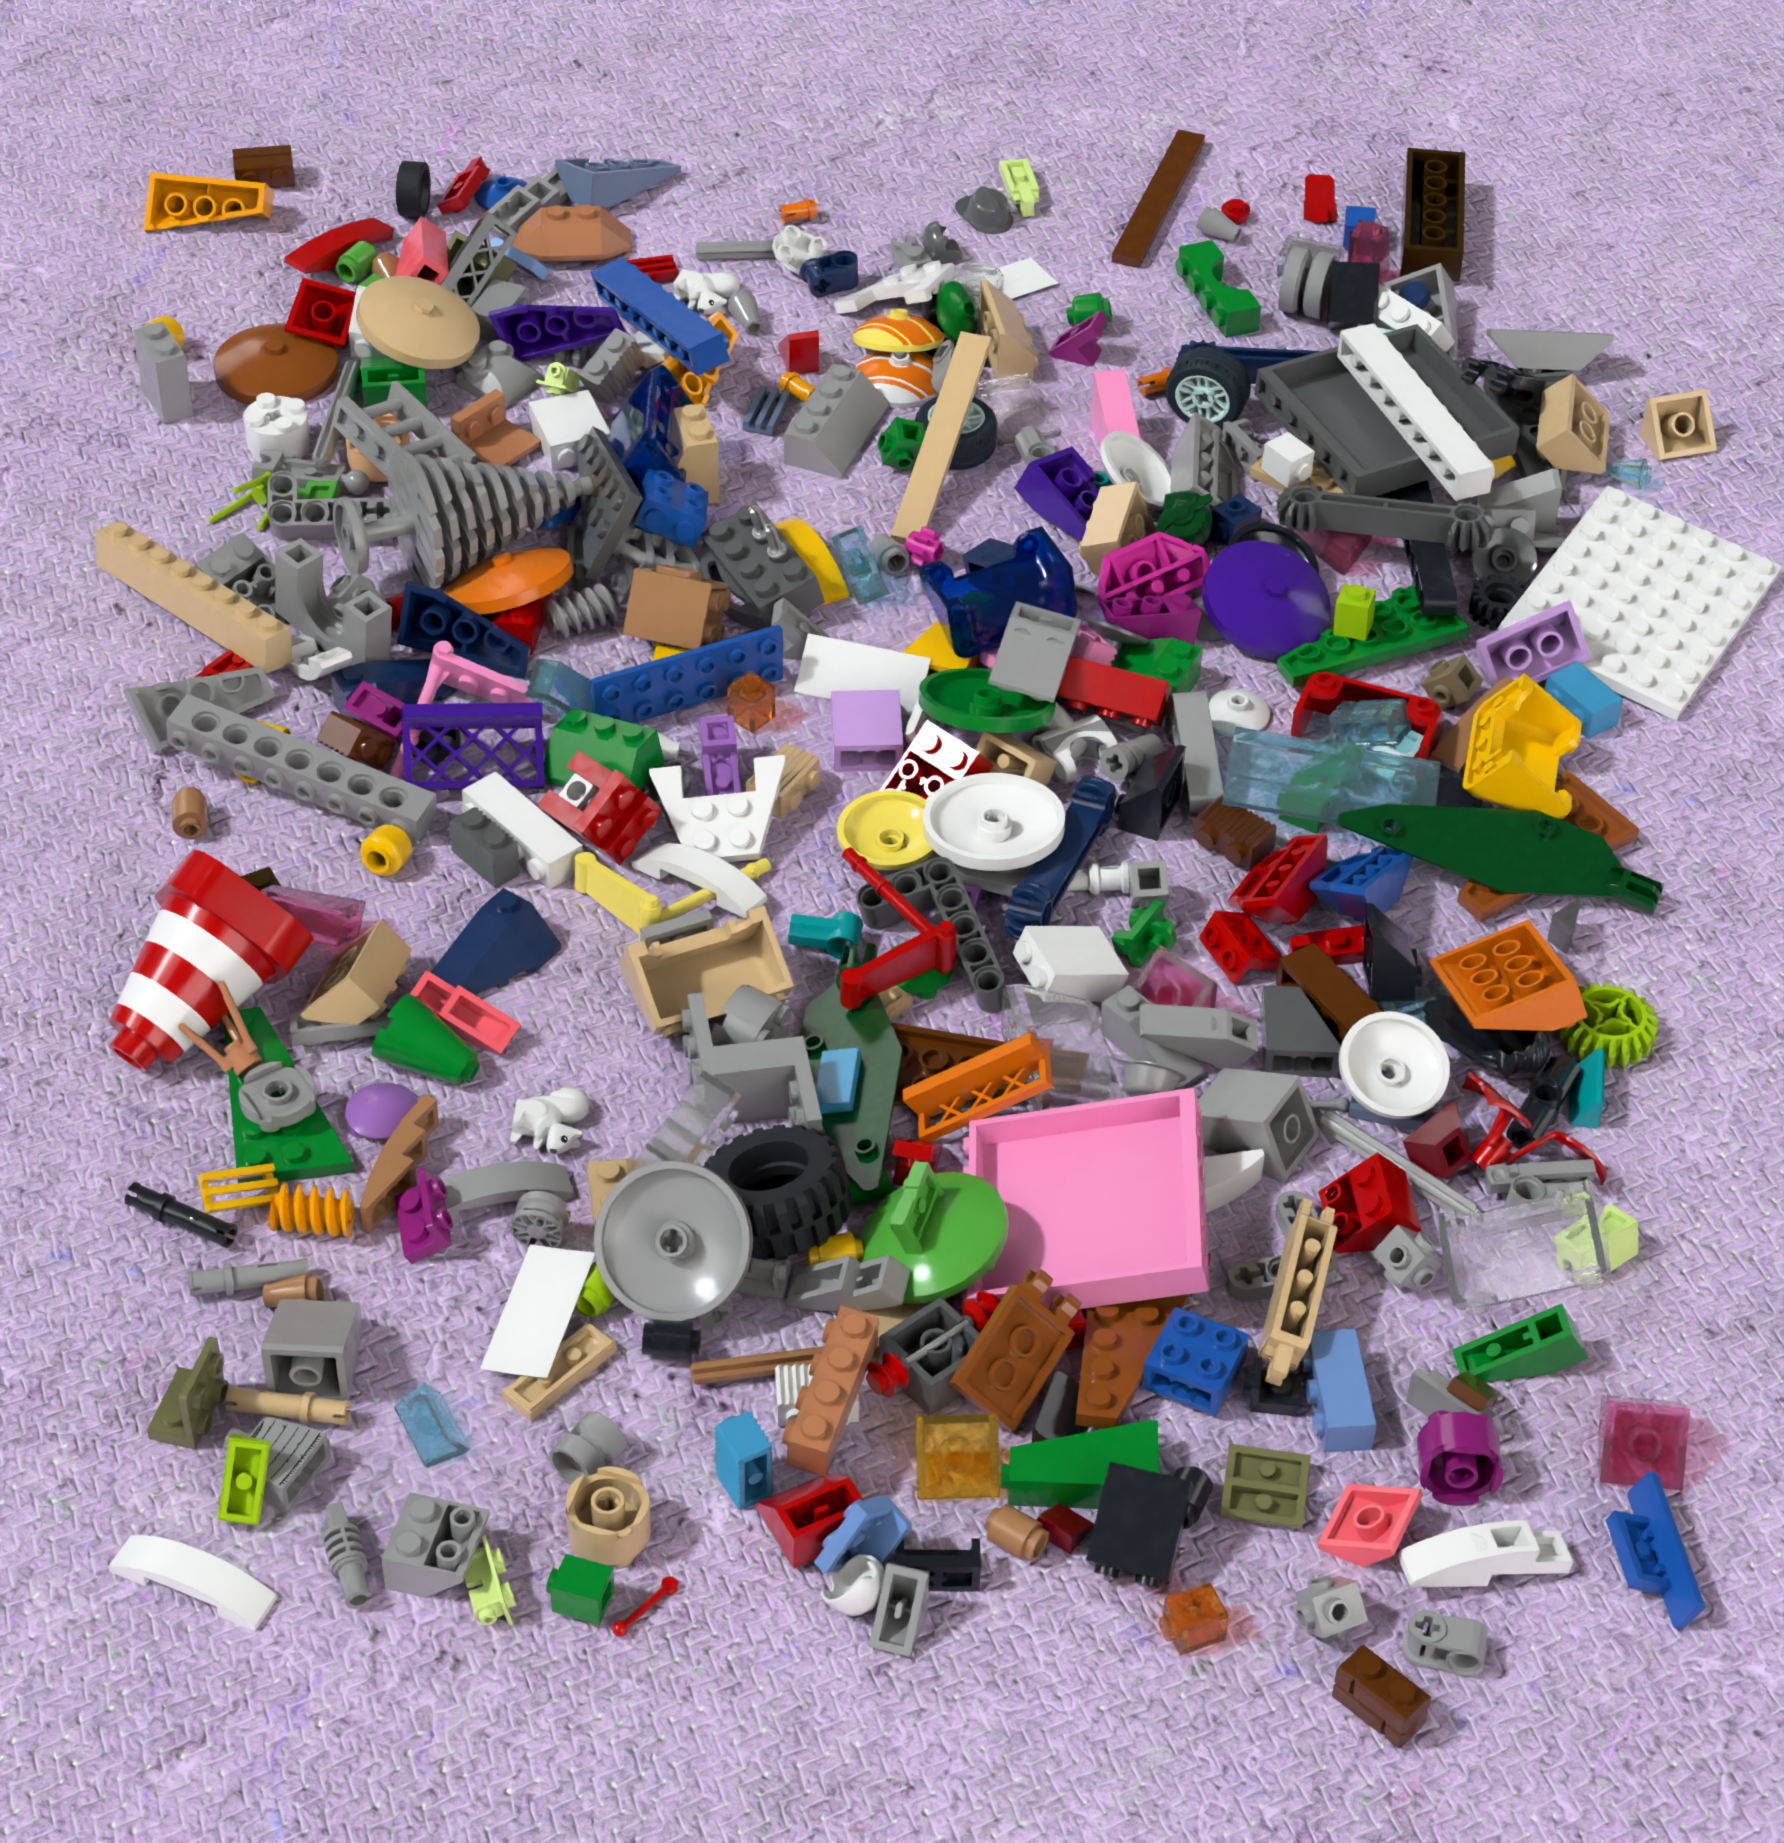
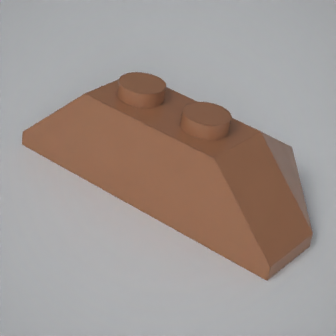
(573, 234)

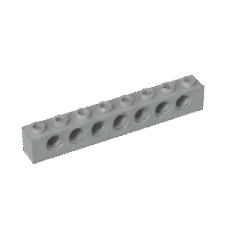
(299, 767)

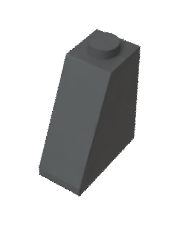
(1295, 1035)

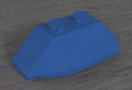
(1363, 879)

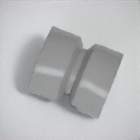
(590, 1446)

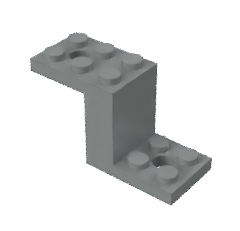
(767, 1073)

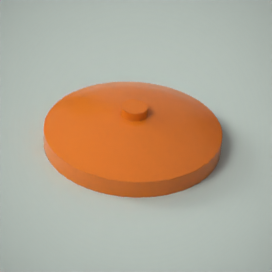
(511, 579)

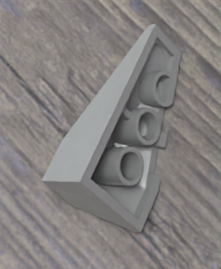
(1442, 298)

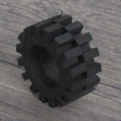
(1490, 590)

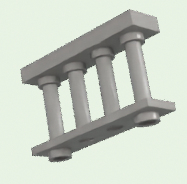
(378, 442)

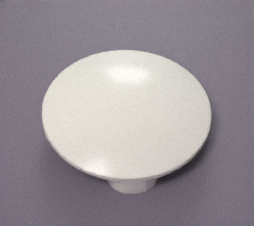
(796, 246)

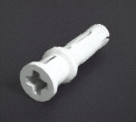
(1101, 879)

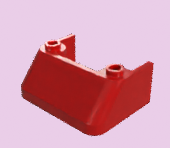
(1326, 691)

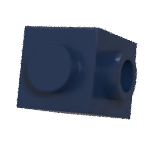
(1232, 516)

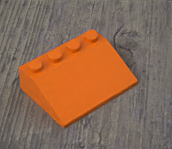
(1511, 982)

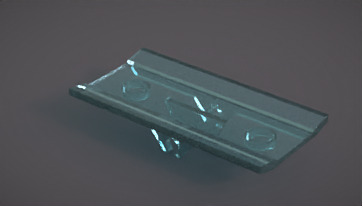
(1321, 777)

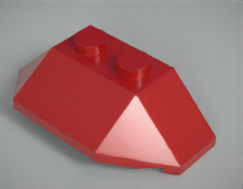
(1279, 884)

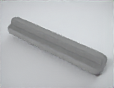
(734, 250)

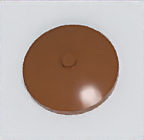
(275, 363)

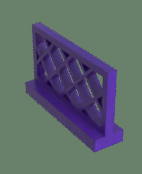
(472, 716)

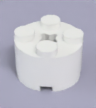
(277, 425)

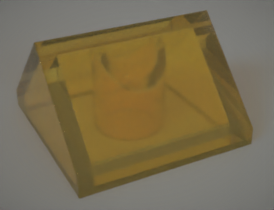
(957, 1456)

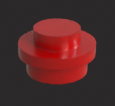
(1236, 210)

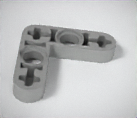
(1251, 1270)

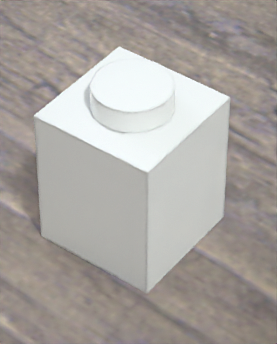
(1287, 460)

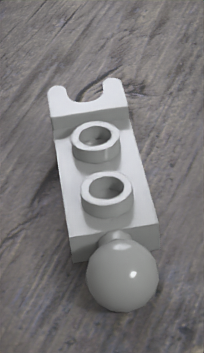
(304, 470)

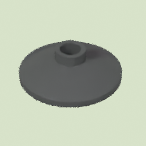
(1514, 547)
(1114, 634)

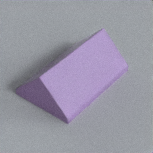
(1534, 646)

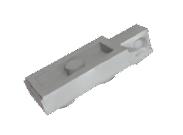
(1500, 1176)

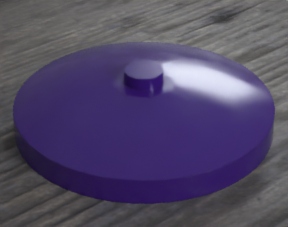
(1265, 598)

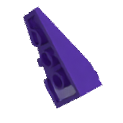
(551, 329)
(1060, 490)

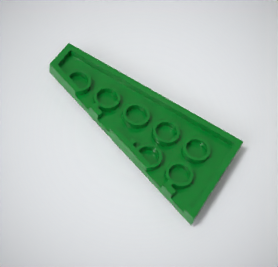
(297, 1150)

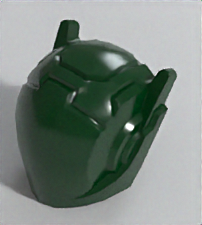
(1187, 517)

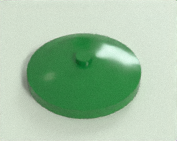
(968, 702)

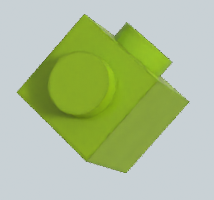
(1354, 612)

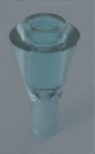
(1630, 472)

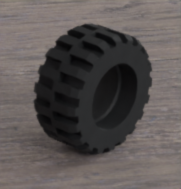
(790, 1186)

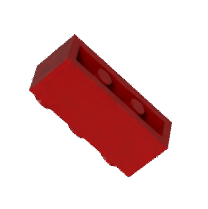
(1115, 693)

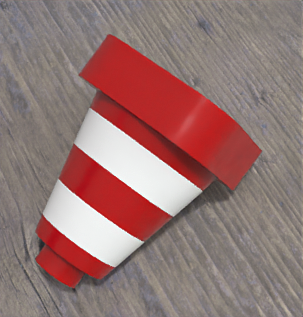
(205, 933)

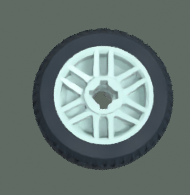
(1208, 383)
(977, 436)

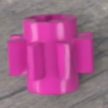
(924, 546)

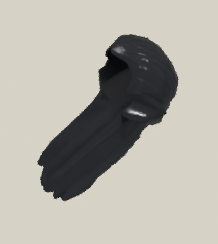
(1507, 1052)

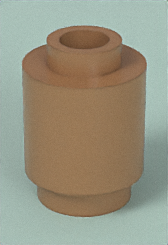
(189, 813)
(1016, 1532)

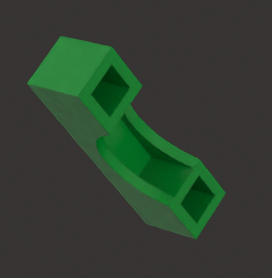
(1230, 308)

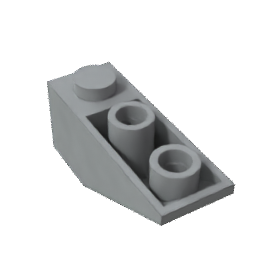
(1201, 1032)

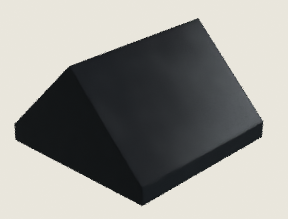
(1352, 294)

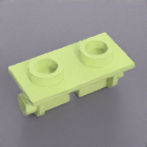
(560, 380)
(493, 1597)

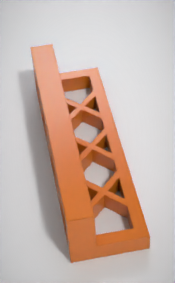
(980, 1080)

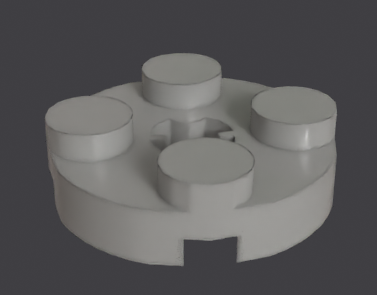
(281, 1111)

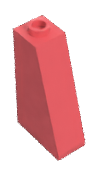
(424, 253)

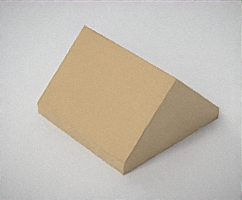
(1678, 425)

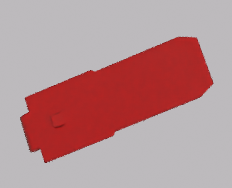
(1319, 199)

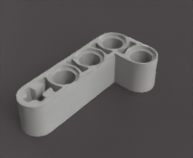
(303, 510)
(1190, 725)

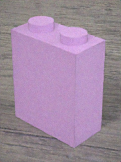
(866, 730)

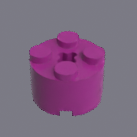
(1459, 1457)

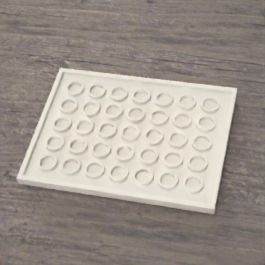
(1649, 598)

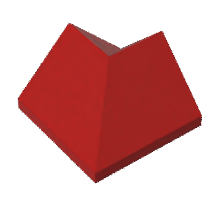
(321, 313)

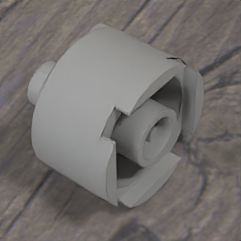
(751, 1018)

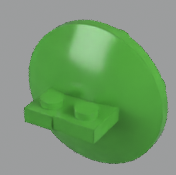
(939, 1228)

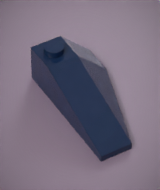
(497, 945)

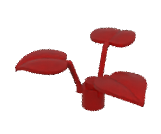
(1496, 1148)

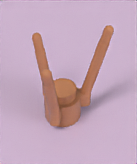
(242, 1052)

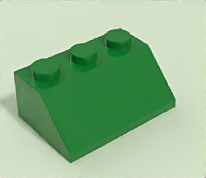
(608, 741)

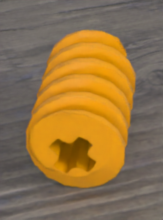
(312, 1211)

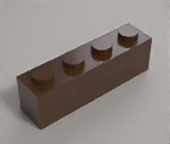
(1327, 988)

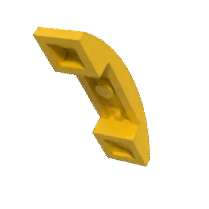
(816, 556)

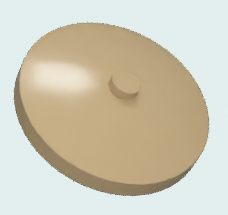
(418, 322)

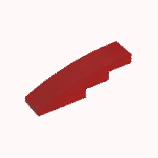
(324, 250)

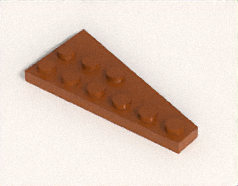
(1587, 812)
(1115, 1354)

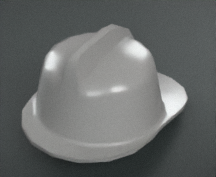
(1149, 1077)

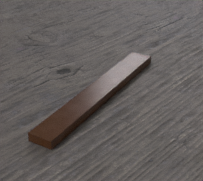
(1158, 199)

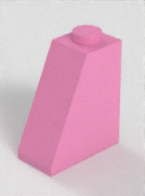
(1112, 405)

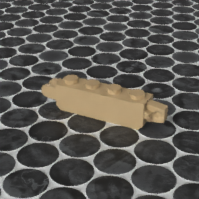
(1297, 1291)

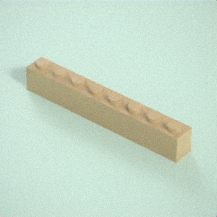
(193, 596)

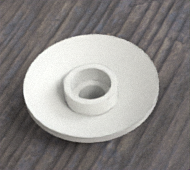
(1238, 709)

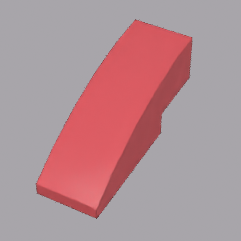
(467, 1014)

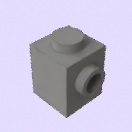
(1148, 883)

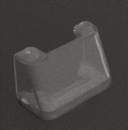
(1073, 1036)
(1526, 1249)

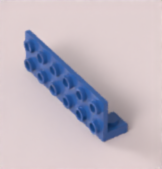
(688, 676)

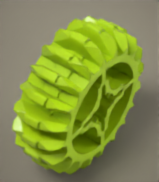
(1616, 1023)

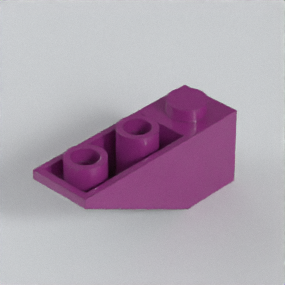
(1156, 616)

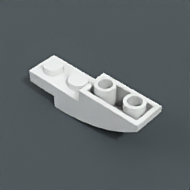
(1231, 1176)
(1479, 1551)

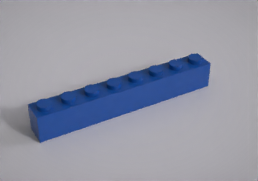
(661, 316)

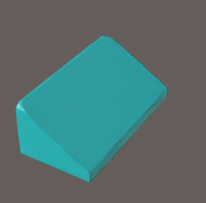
(1588, 1092)

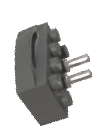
(758, 567)

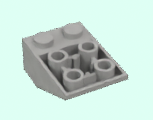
(245, 571)
(1034, 652)

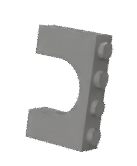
(303, 604)

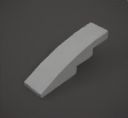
(524, 202)

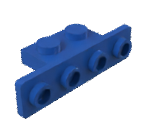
(1654, 1552)

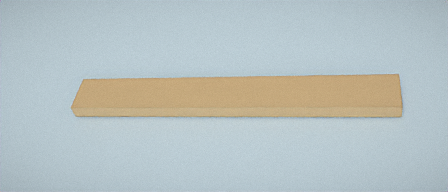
(941, 435)

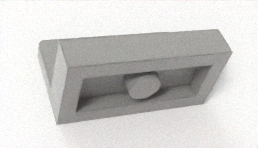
(1430, 1395)

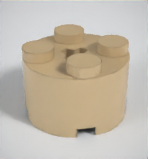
(608, 1516)

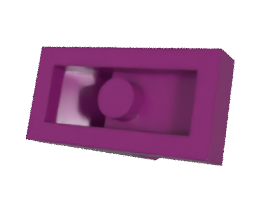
(1079, 342)
(376, 710)

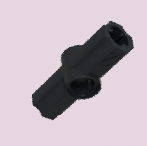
(1544, 1100)

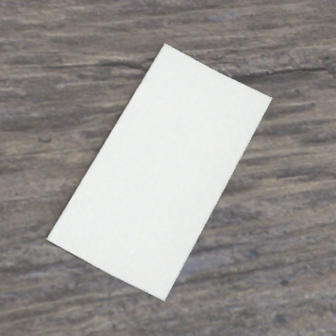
(1024, 278)
(850, 666)
(538, 1311)

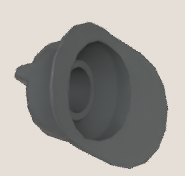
(986, 210)

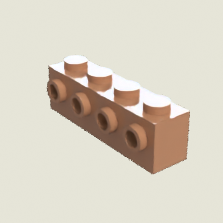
(832, 1391)

